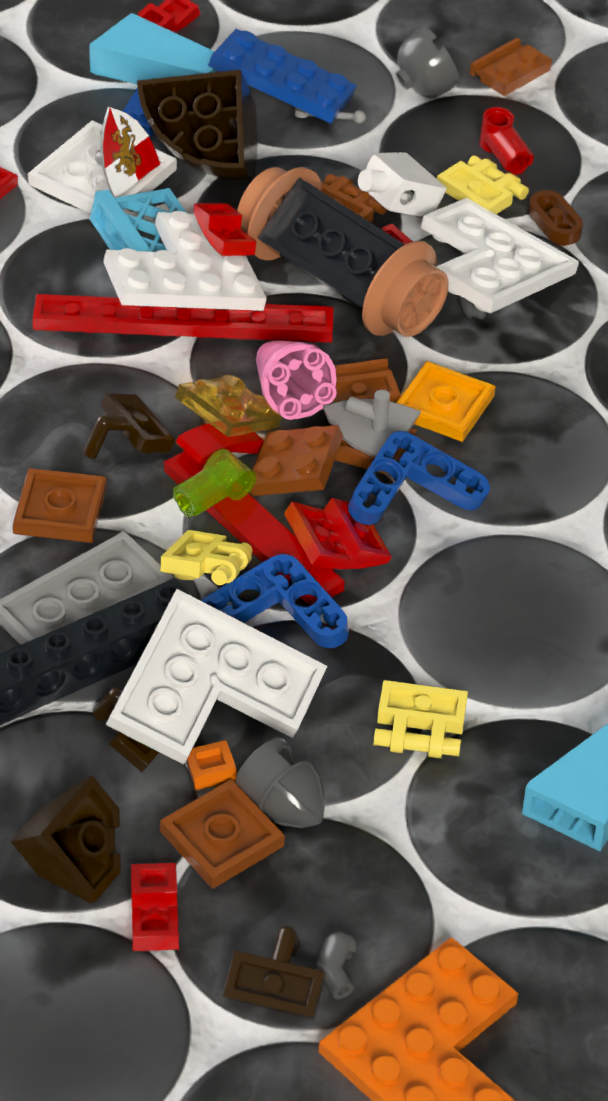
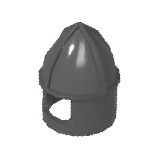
(281, 788)

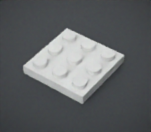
(75, 176)

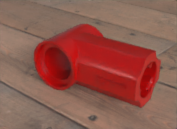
(503, 141)

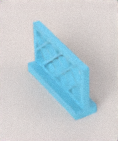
(120, 229)

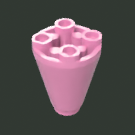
(295, 378)

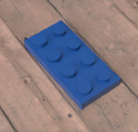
(284, 75)

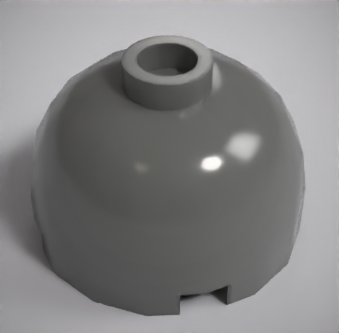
(426, 65)

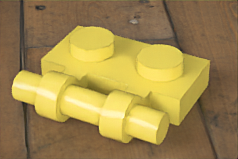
(482, 184)
(205, 553)
(420, 708)

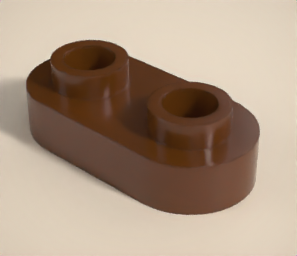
(555, 217)

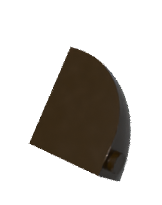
(205, 121)

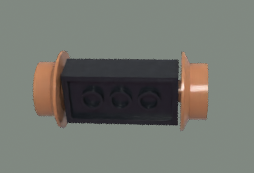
(380, 275)

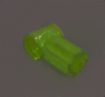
(222, 477)

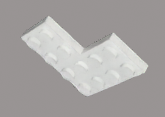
(497, 257)
(186, 274)
(206, 658)

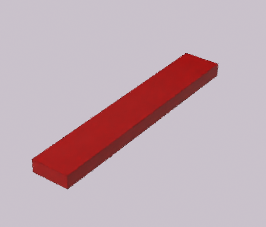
(256, 526)

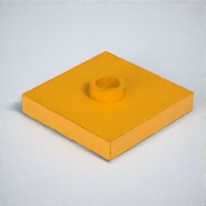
(447, 400)

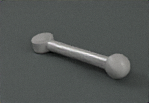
(358, 116)

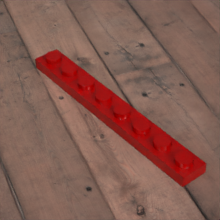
(109, 316)

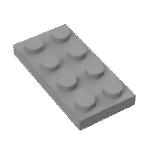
(80, 588)

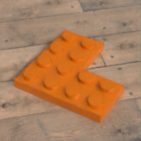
(412, 1032)

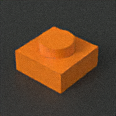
(211, 765)

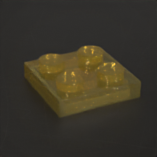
(228, 405)

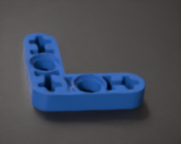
(413, 466)
(277, 589)

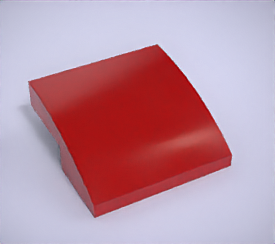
(335, 538)

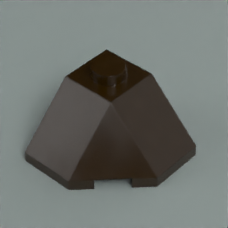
(74, 841)

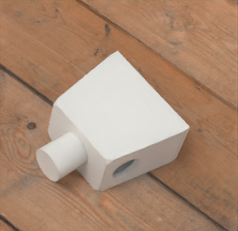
(391, 179)

